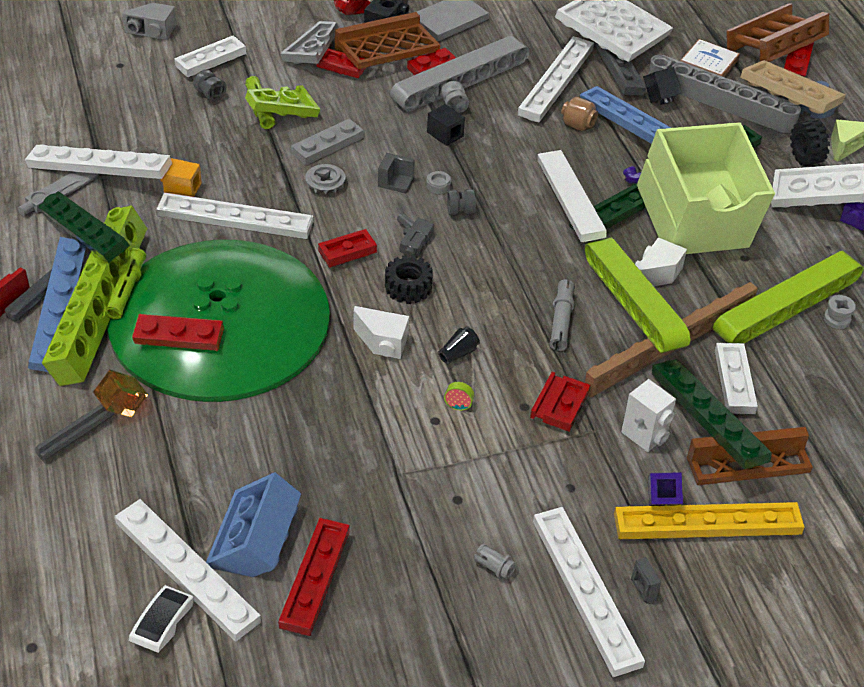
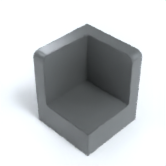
(396, 173)

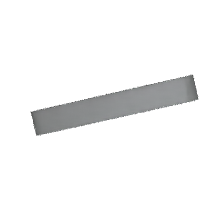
(466, 69)
(731, 95)

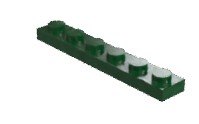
(83, 226)
(712, 414)

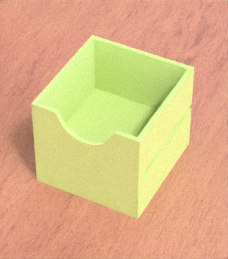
(688, 165)

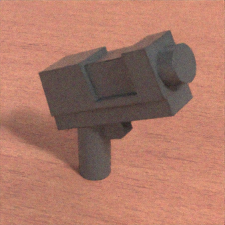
(415, 233)

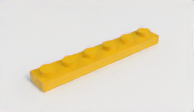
(708, 520)

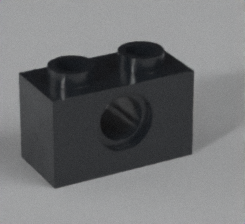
(385, 9)

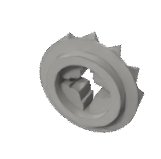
(323, 172)

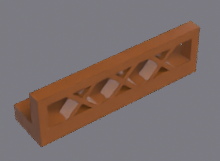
(780, 442)

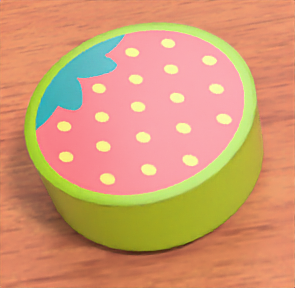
(459, 396)

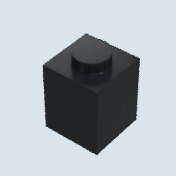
(662, 85)
(445, 124)

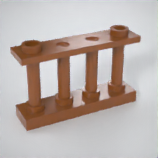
(785, 40)

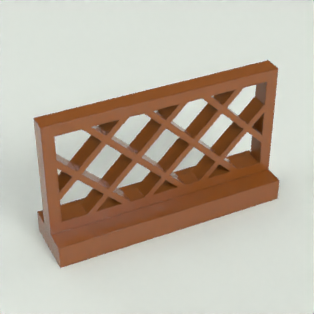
(390, 31)

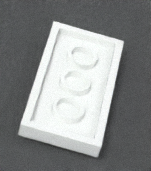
(818, 185)

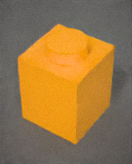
(182, 178)

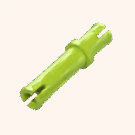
(266, 119)
(134, 261)

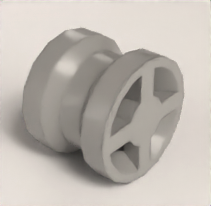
(839, 311)

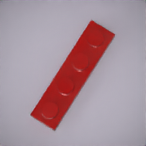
(314, 577)

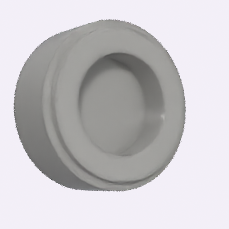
(438, 182)

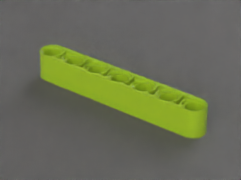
(637, 295)
(788, 298)

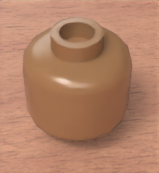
(579, 113)

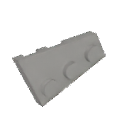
(311, 45)

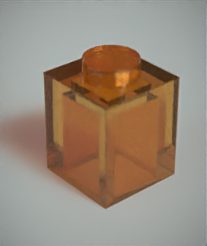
(120, 393)

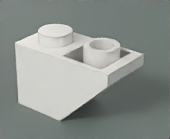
(662, 262)

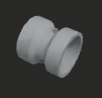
(454, 96)

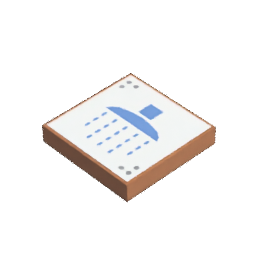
(711, 57)

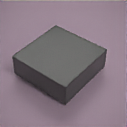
(646, 580)

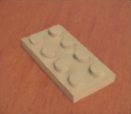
(792, 86)

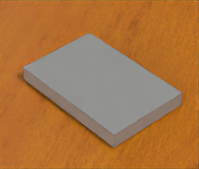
(451, 17)

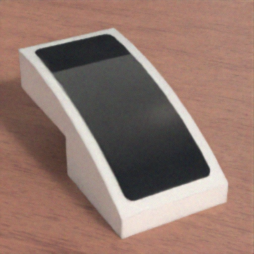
(160, 618)

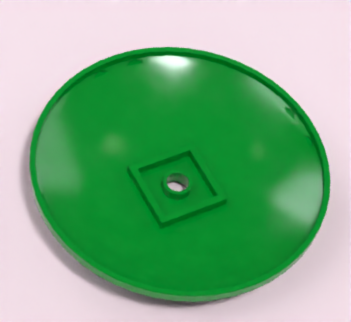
(269, 311)

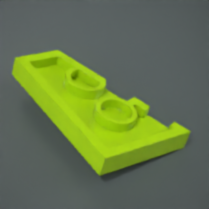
(283, 102)

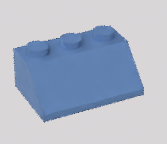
(255, 527)

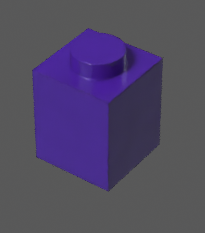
(665, 489)

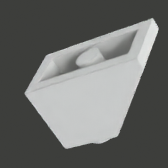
(382, 331)

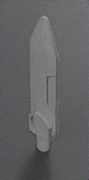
(64, 185)

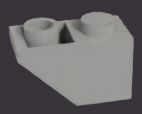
(150, 20)

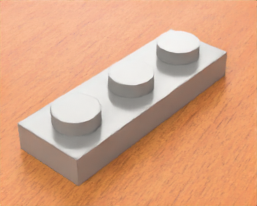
(327, 141)

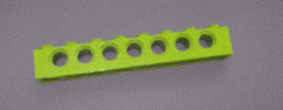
(85, 317)

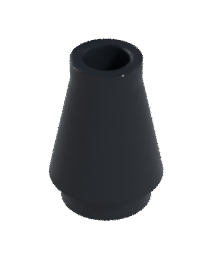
(460, 344)

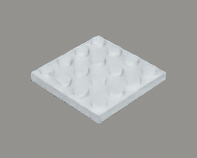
(615, 25)

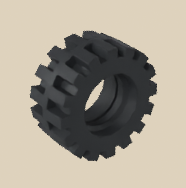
(809, 142)
(404, 289)

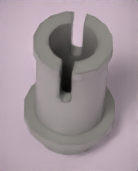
(495, 561)

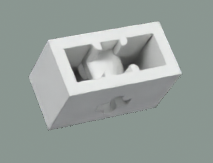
(648, 415)

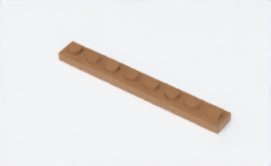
(645, 353)

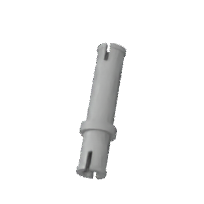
(563, 306)

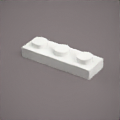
(210, 56)
(735, 378)

